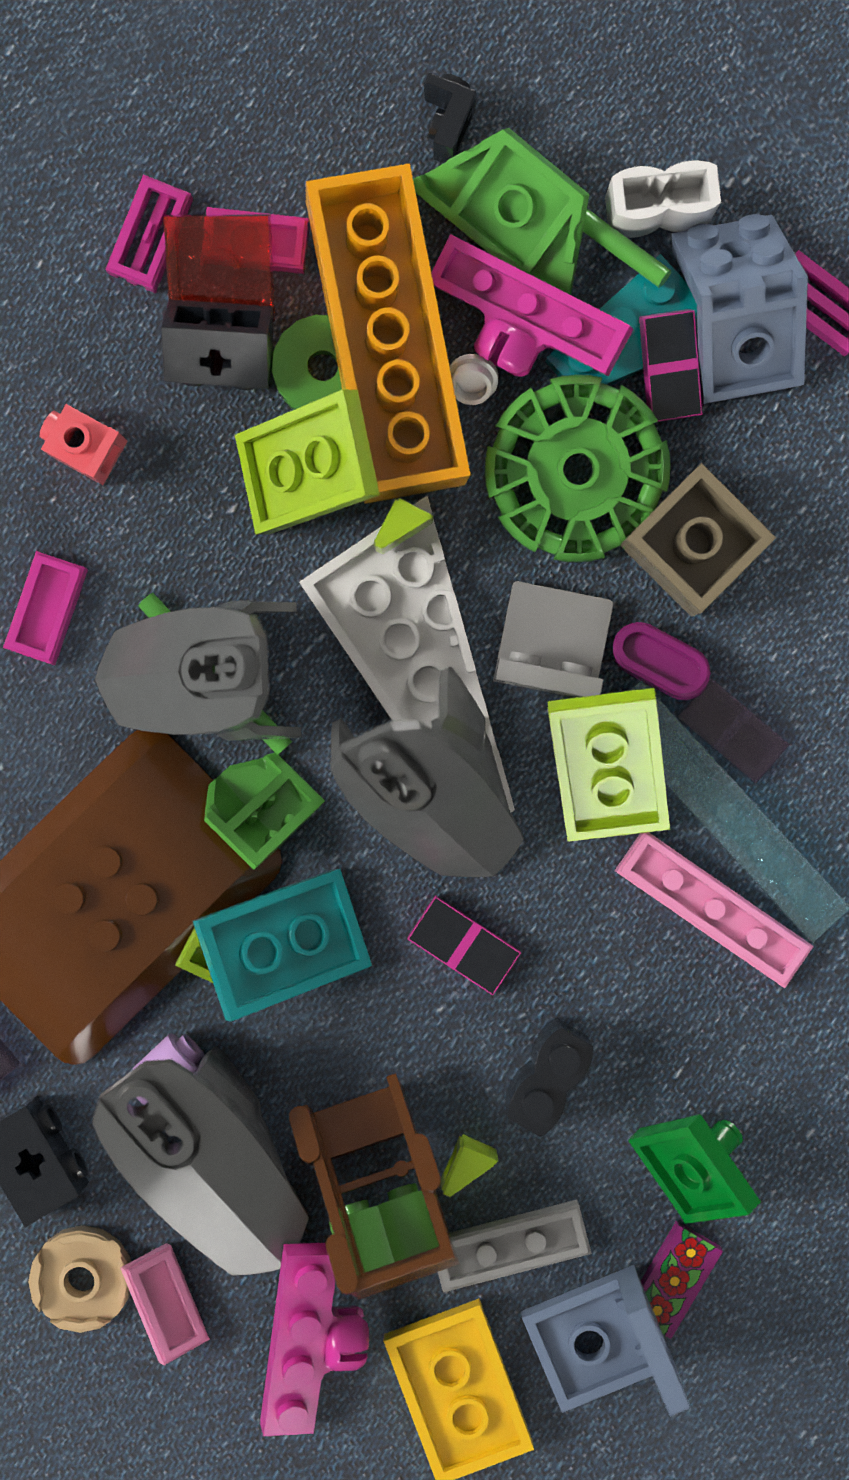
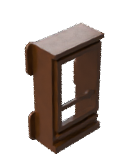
(353, 1127)

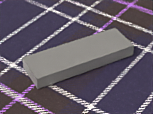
(516, 1245)

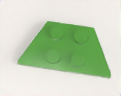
(512, 206)

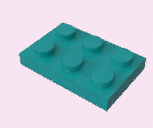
(282, 944)

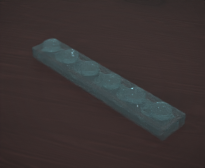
(745, 830)

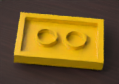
(458, 1391)

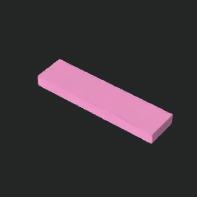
(714, 908)

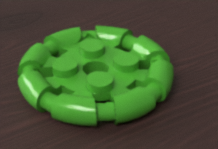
(546, 461)

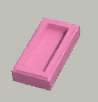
(165, 1303)

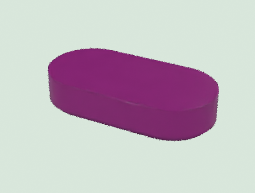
(661, 661)

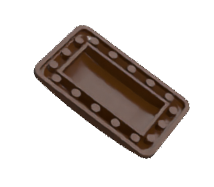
(111, 894)

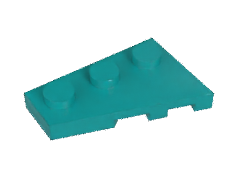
(634, 300)

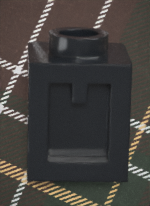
(451, 124)

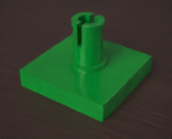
(696, 1167)

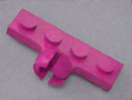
(526, 313)
(307, 1340)

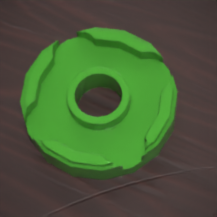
(291, 359)

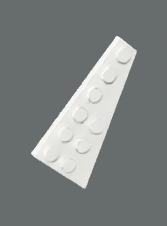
(400, 624)

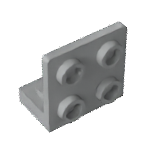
(553, 640)

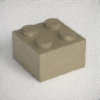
(698, 541)

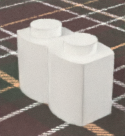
(671, 199)

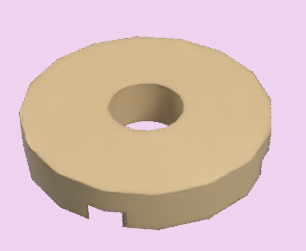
(51, 1287)

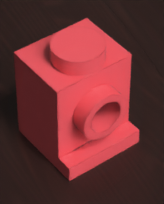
(95, 455)

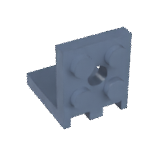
(745, 289)
(630, 1347)

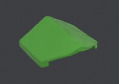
(259, 806)

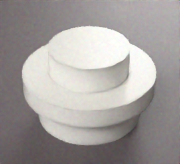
(473, 379)

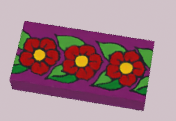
(678, 1275)

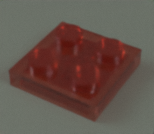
(220, 258)

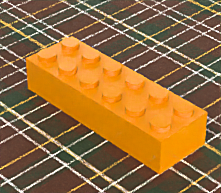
(388, 327)

